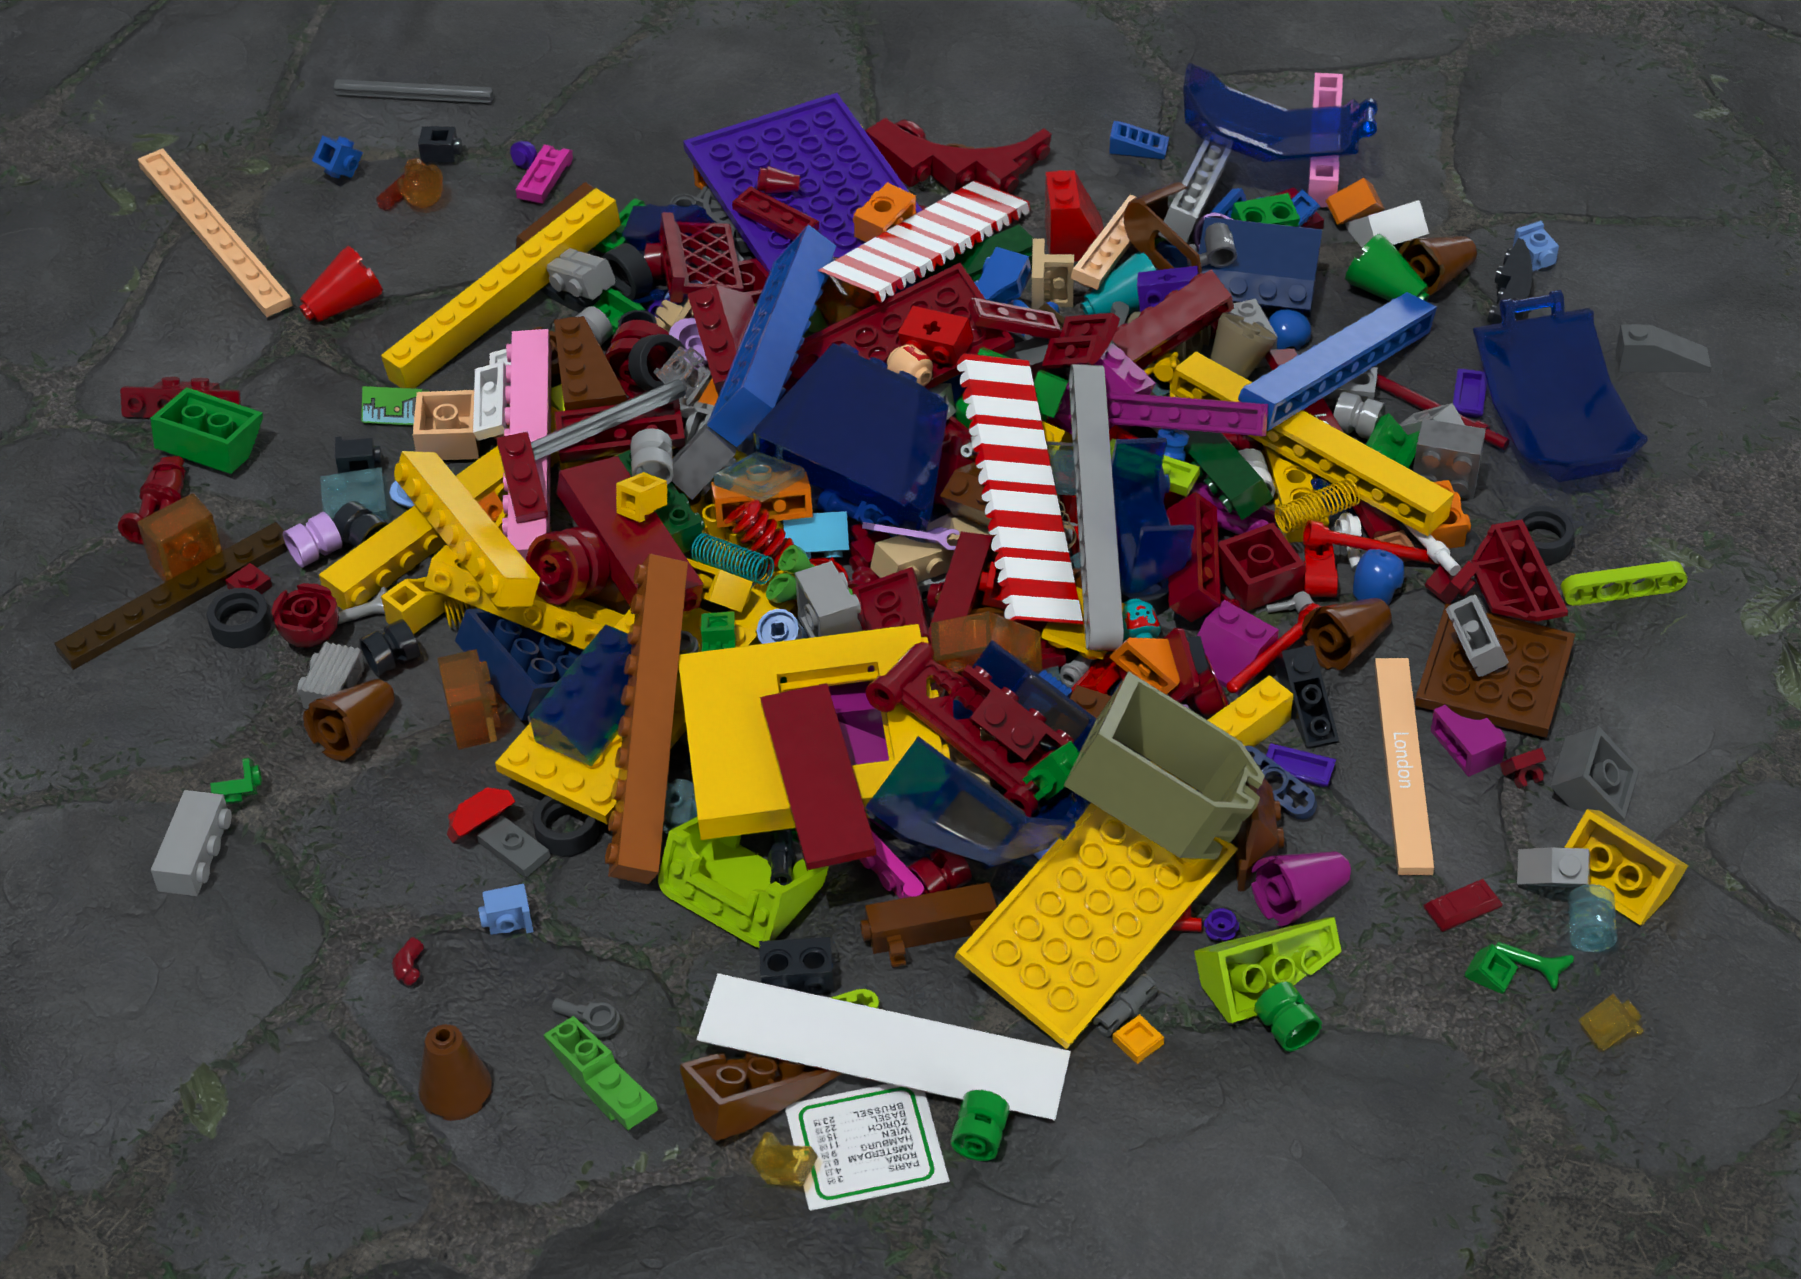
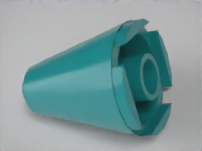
(1118, 286)

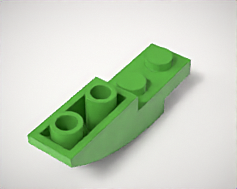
(599, 1075)

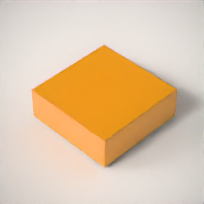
(1138, 1039)

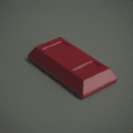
(1462, 905)

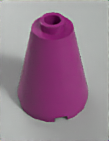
(1297, 883)

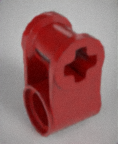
(1320, 571)

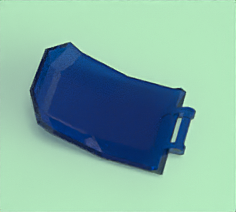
(1269, 130)
(1556, 390)

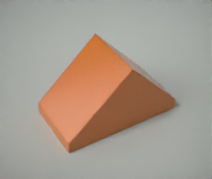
(1354, 202)
(1149, 660)

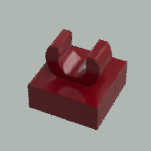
(1524, 763)

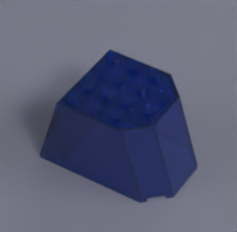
(861, 434)

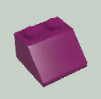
(1234, 640)

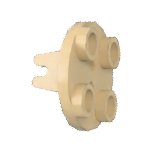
(672, 313)

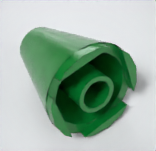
(1385, 272)

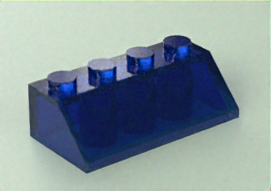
(585, 705)

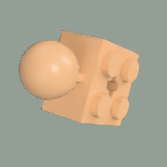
(446, 424)

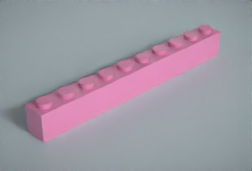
(530, 413)

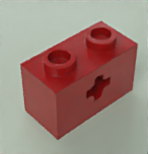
(937, 334)

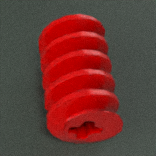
(759, 530)

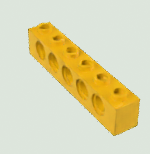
(1291, 483)
(570, 622)

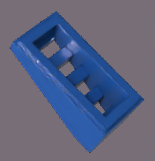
(1138, 142)

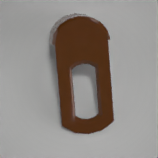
(1145, 220)

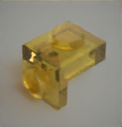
(1611, 1021)
(783, 1163)

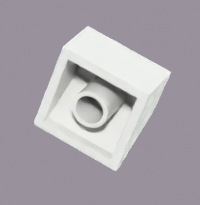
(1396, 224)

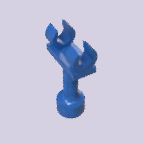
(864, 513)

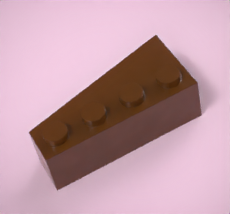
(584, 368)

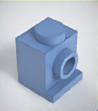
(1540, 244)
(505, 910)

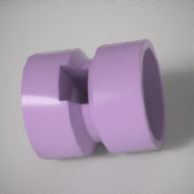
(316, 537)

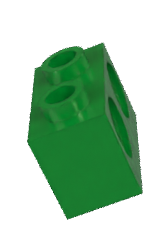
(1270, 210)

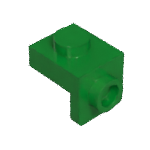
(235, 789)

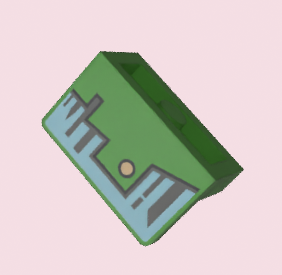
(389, 405)

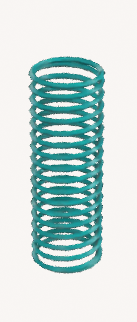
(726, 569)

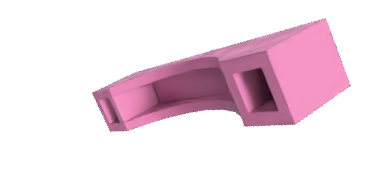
(1325, 172)

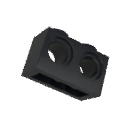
(792, 964)

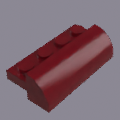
(618, 438)

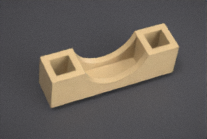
(926, 558)

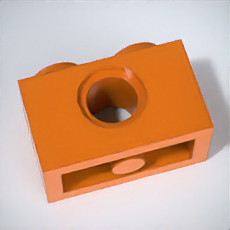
(883, 211)

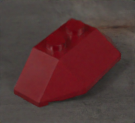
(1516, 575)

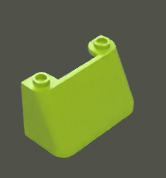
(733, 884)

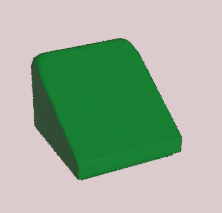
(1491, 969)

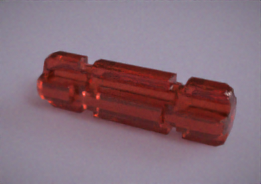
(391, 194)

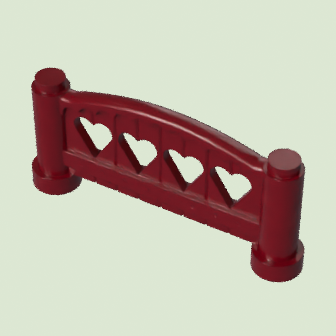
(908, 686)

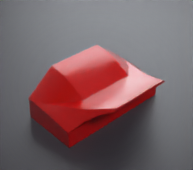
(478, 811)

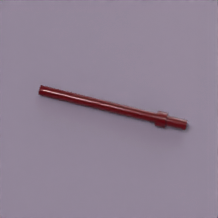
(1425, 404)

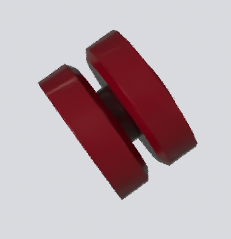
(621, 346)
(569, 564)

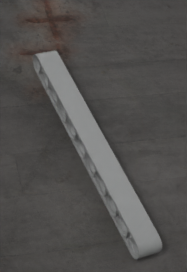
(1095, 508)

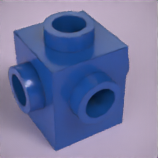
(337, 156)

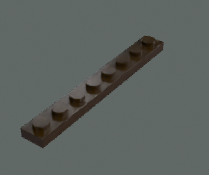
(170, 597)

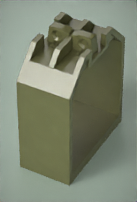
(1151, 797)

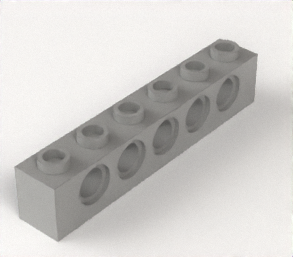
(1201, 181)

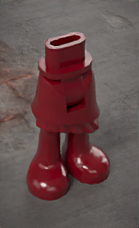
(159, 491)

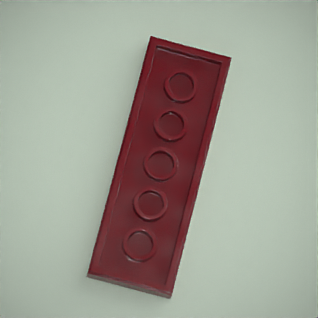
(817, 776)

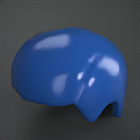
(1291, 328)

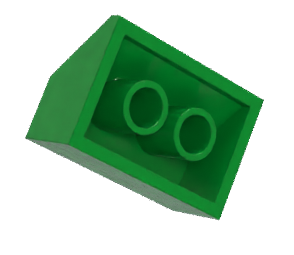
(206, 430)

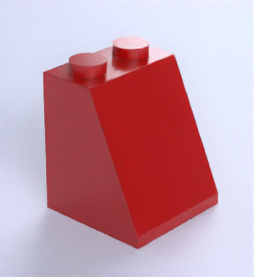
(1070, 215)

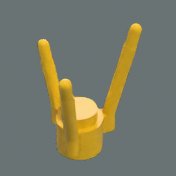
(1164, 368)

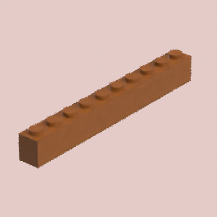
(647, 720)

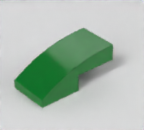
(718, 630)

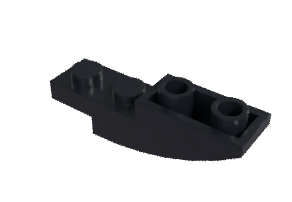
(1513, 279)

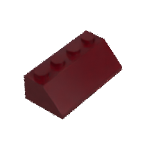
(721, 323)

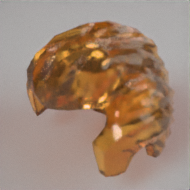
(421, 183)

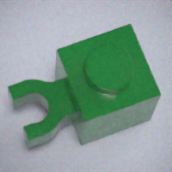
(1053, 771)

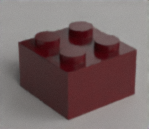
(1260, 566)

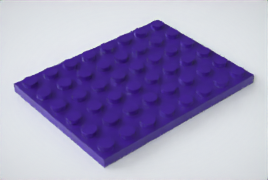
(812, 140)

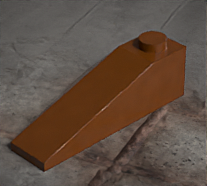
(743, 1092)

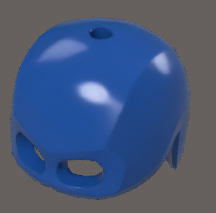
(1378, 575)

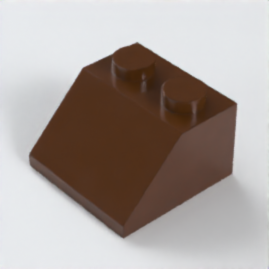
(964, 495)

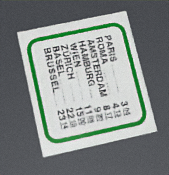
(867, 1144)

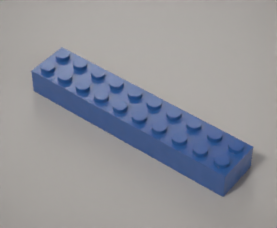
(772, 337)

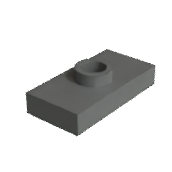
(513, 846)

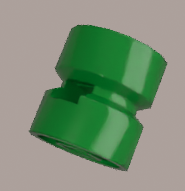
(1290, 1019)
(980, 1125)

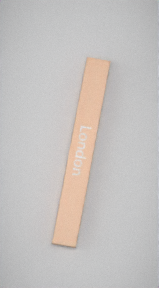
(1403, 767)

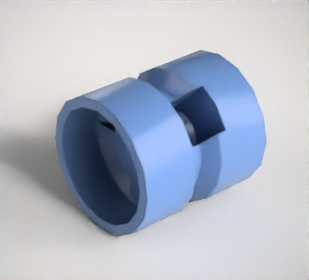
(769, 631)

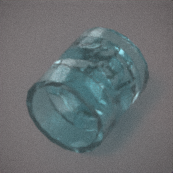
(1592, 918)

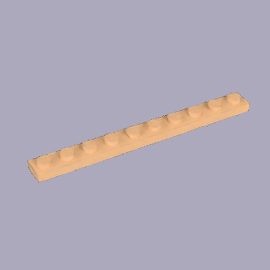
(215, 233)

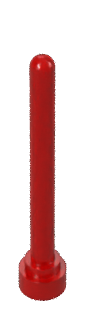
(1317, 534)
(1270, 653)

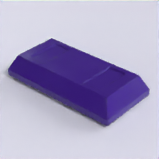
(1470, 392)
(1303, 765)

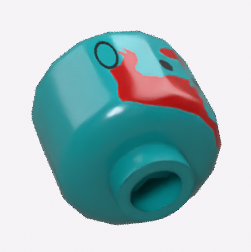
(1140, 620)

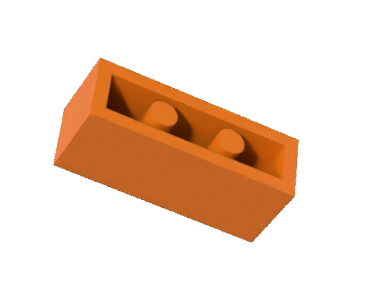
(788, 504)

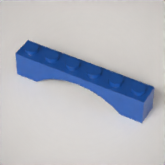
(1002, 282)

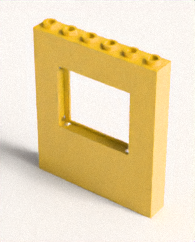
(728, 736)

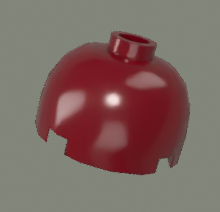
(306, 615)

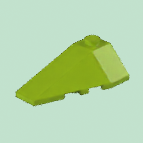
(1246, 967)

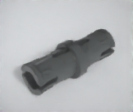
(1125, 1005)

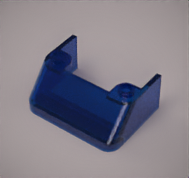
(1145, 539)

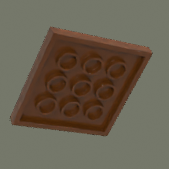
(1513, 696)

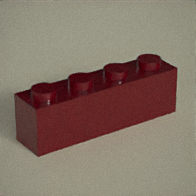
(1174, 319)
(1197, 586)

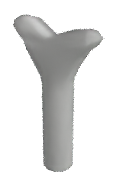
(363, 610)

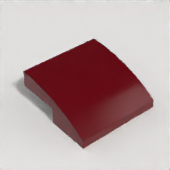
(1081, 340)

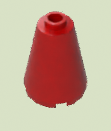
(340, 287)

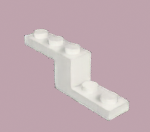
(490, 397)

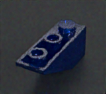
(645, 221)

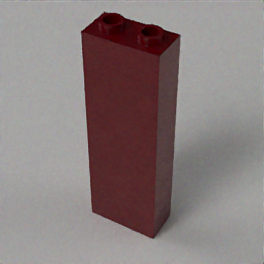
(591, 500)

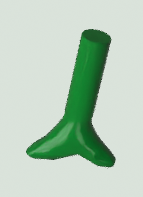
(1548, 966)

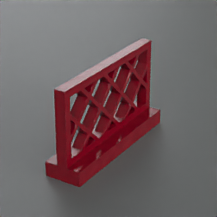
(677, 258)

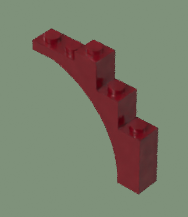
(956, 167)

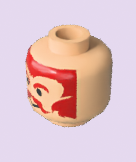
(913, 361)

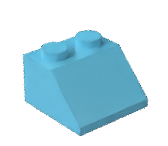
(820, 534)

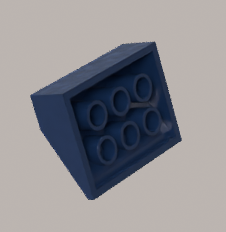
(1271, 264)
(519, 659)

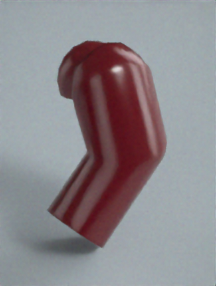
(403, 962)

